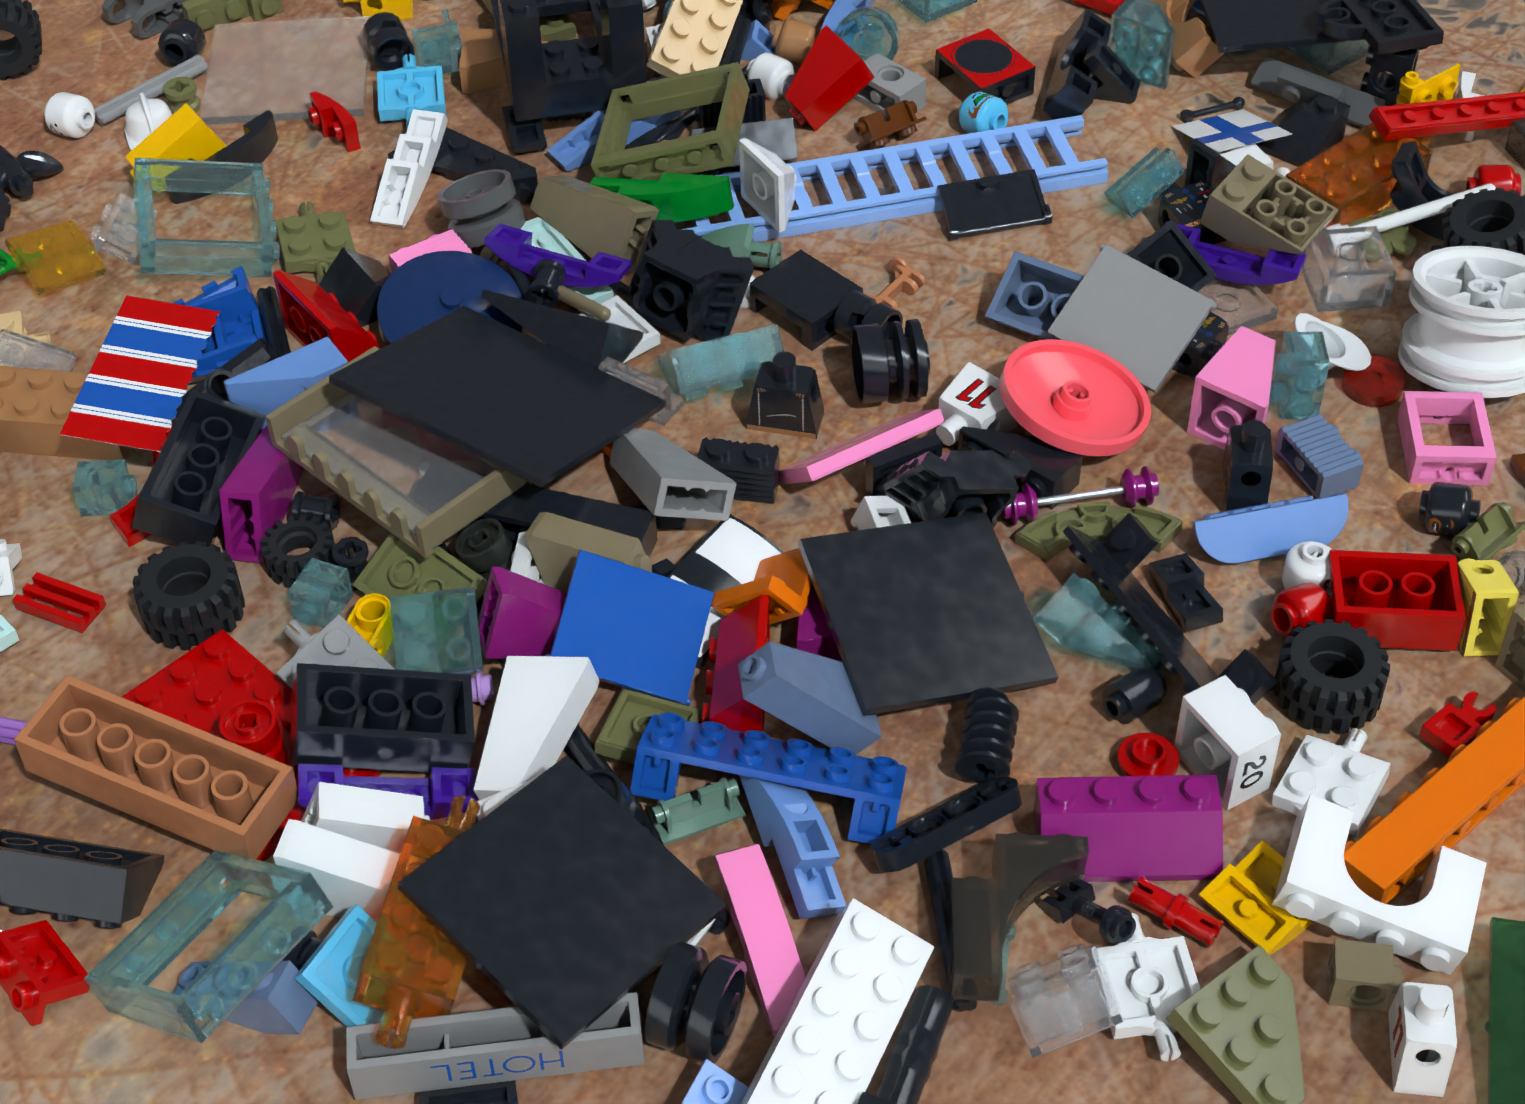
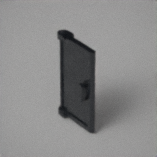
(1010, 205)

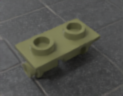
(1498, 533)

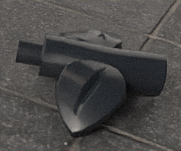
(17, 172)

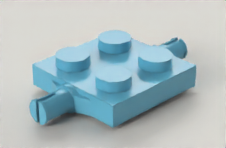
(410, 89)

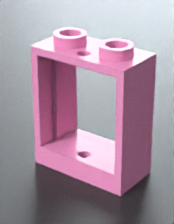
(1428, 462)

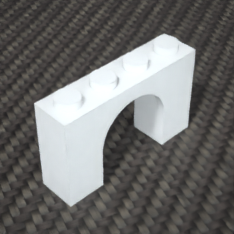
(1320, 889)

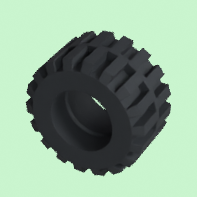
(24, 48)
(1487, 220)
(188, 594)
(1327, 700)

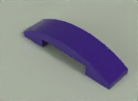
(516, 249)
(1246, 267)
(436, 790)

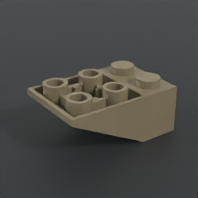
(1265, 209)

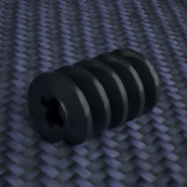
(987, 736)

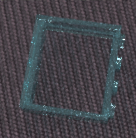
(203, 256)
(126, 971)

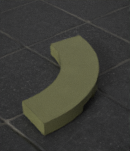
(1097, 519)

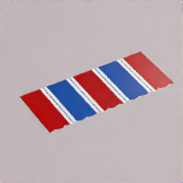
(140, 374)

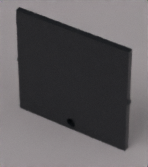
(925, 612)
(562, 900)

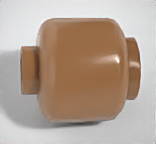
(793, 40)

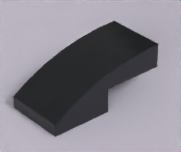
(525, 134)
(1184, 592)

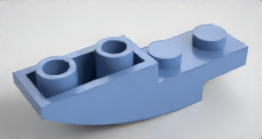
(802, 842)

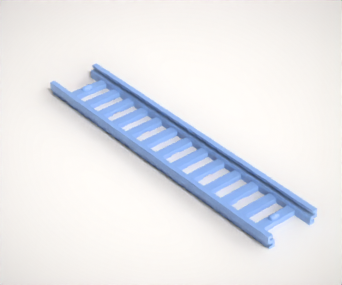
(920, 201)

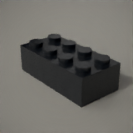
(196, 460)
(381, 718)

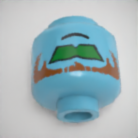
(982, 113)

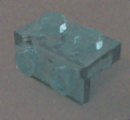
(439, 45)
(1145, 181)

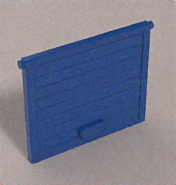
(633, 626)

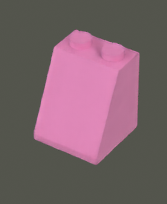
(1232, 387)

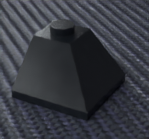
(1314, 127)
(1174, 256)

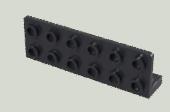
(1113, 566)

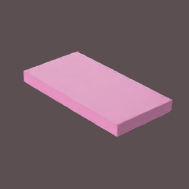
(861, 446)

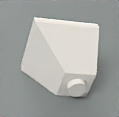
(767, 183)

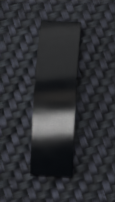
(251, 148)

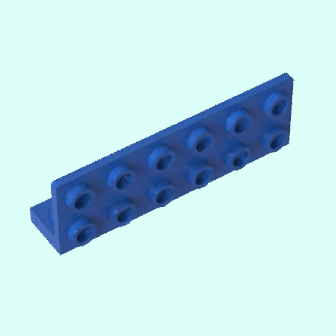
(672, 740)

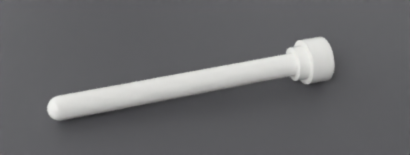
(1415, 213)

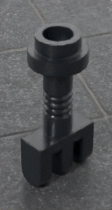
(1114, 923)

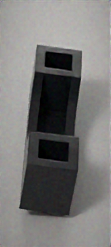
(1071, 87)

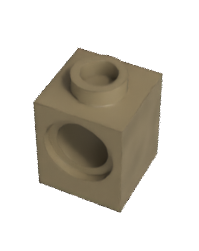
(1362, 975)

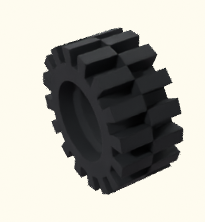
(293, 536)

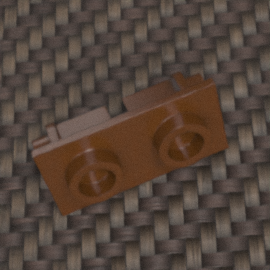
(900, 120)

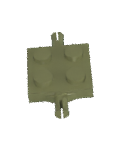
(312, 240)

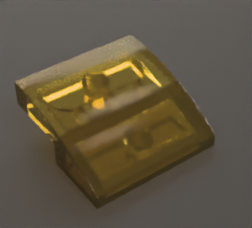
(55, 256)

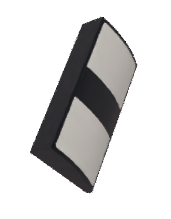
(722, 561)

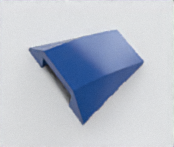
(236, 325)

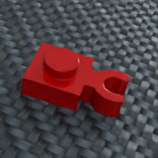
(1456, 726)

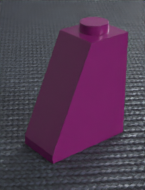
(518, 616)

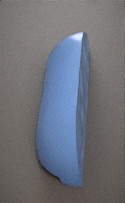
(1271, 527)

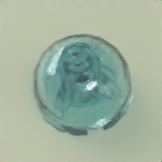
(870, 32)

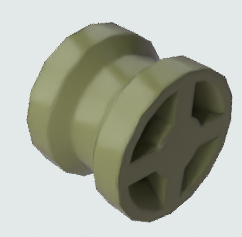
(181, 91)

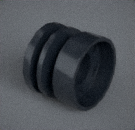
(895, 361)

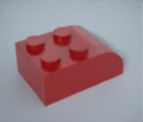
(1399, 597)

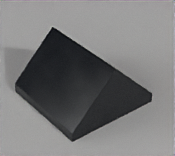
(356, 284)

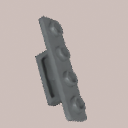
(1301, 85)

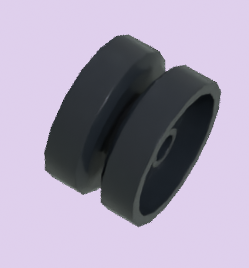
(695, 1002)

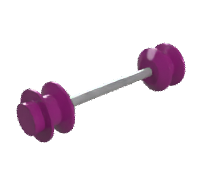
(1130, 488)

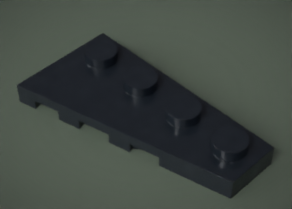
(465, 156)

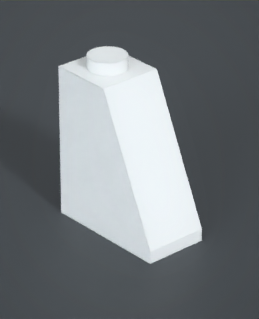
(364, 813)

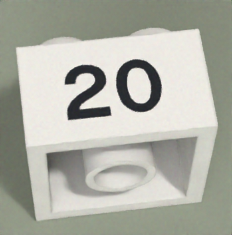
(1227, 738)

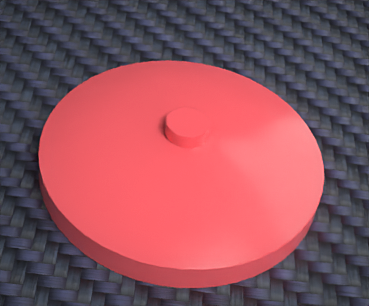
(1075, 397)

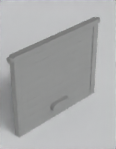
(1132, 315)

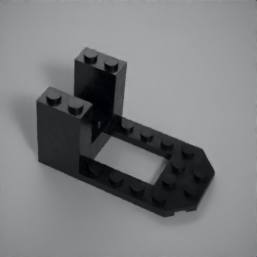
(572, 73)

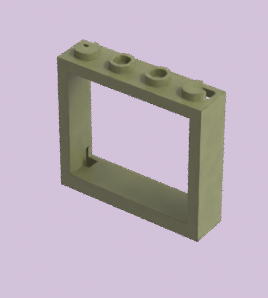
(668, 95)

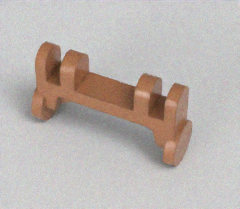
(905, 280)

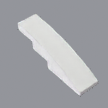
(409, 169)

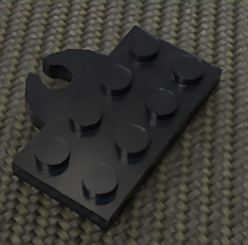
(1383, 24)

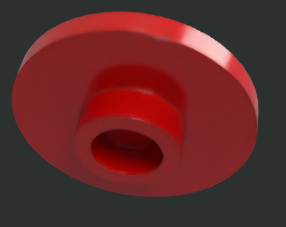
(1147, 755)

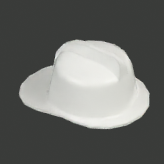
(144, 118)
(1342, 346)

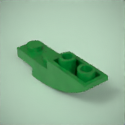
(676, 195)

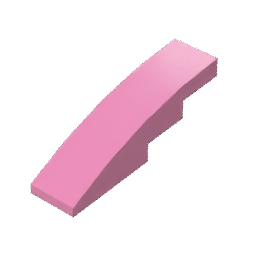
(762, 931)

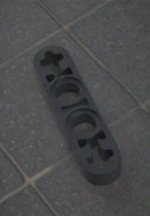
(946, 824)

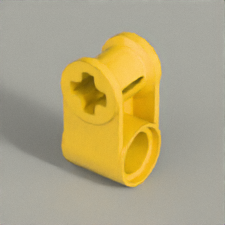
(373, 621)

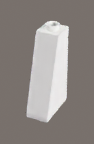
(533, 718)
(342, 866)

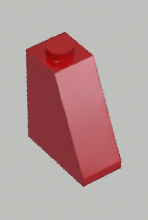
(826, 80)

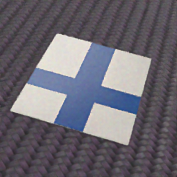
(1231, 130)

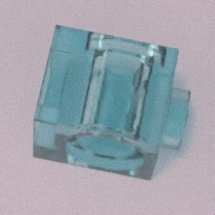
(103, 486)
(320, 593)

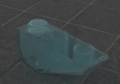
(1090, 625)

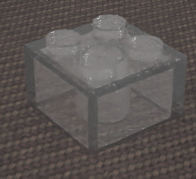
(1349, 269)

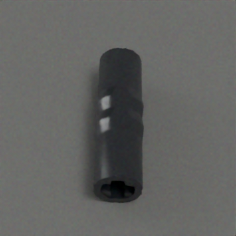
(916, 1046)

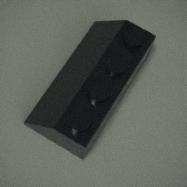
(75, 878)

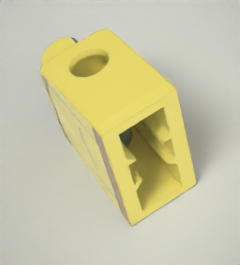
(1486, 596)

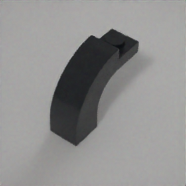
(1416, 188)

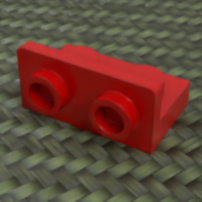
(38, 969)

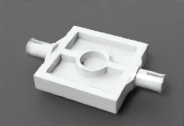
(1335, 775)
(1149, 982)

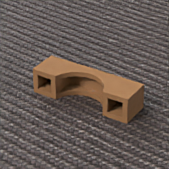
(1193, 40)

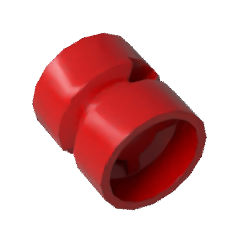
(254, 727)

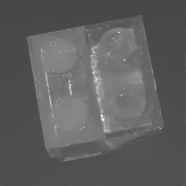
(1063, 999)

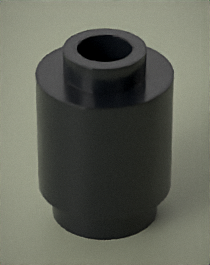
(1134, 694)

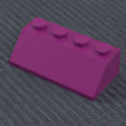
(1137, 824)

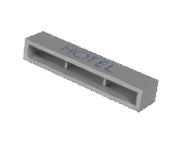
(487, 1050)

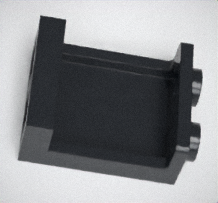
(804, 294)

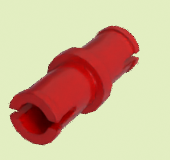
(1175, 911)

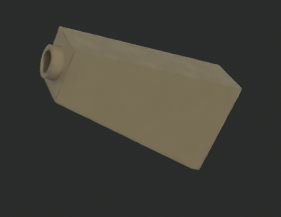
(594, 216)

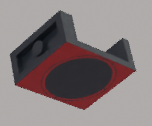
(988, 66)

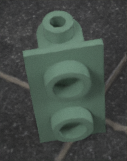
(697, 812)

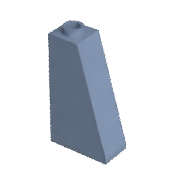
(809, 695)

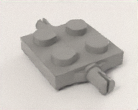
(334, 645)

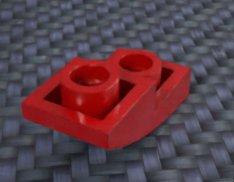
(333, 120)

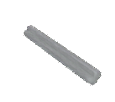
(152, 89)

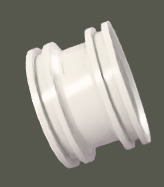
(1467, 321)

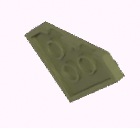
(1247, 1030)

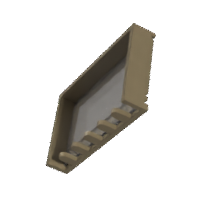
(387, 465)

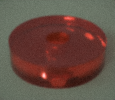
(1375, 386)

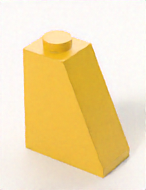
(178, 138)

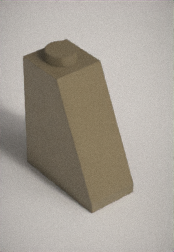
(557, 540)

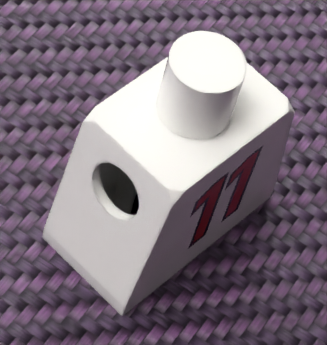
(973, 402)
(1419, 1021)

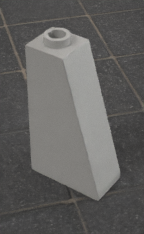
(671, 478)

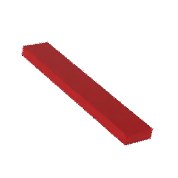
(1448, 116)

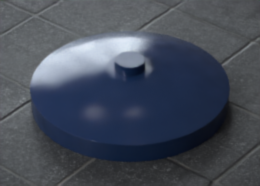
(437, 286)

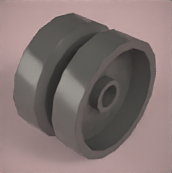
(480, 204)

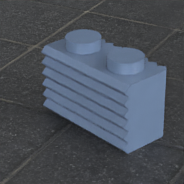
(1320, 456)

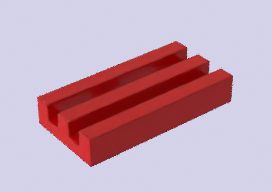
(64, 598)

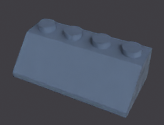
(1032, 295)

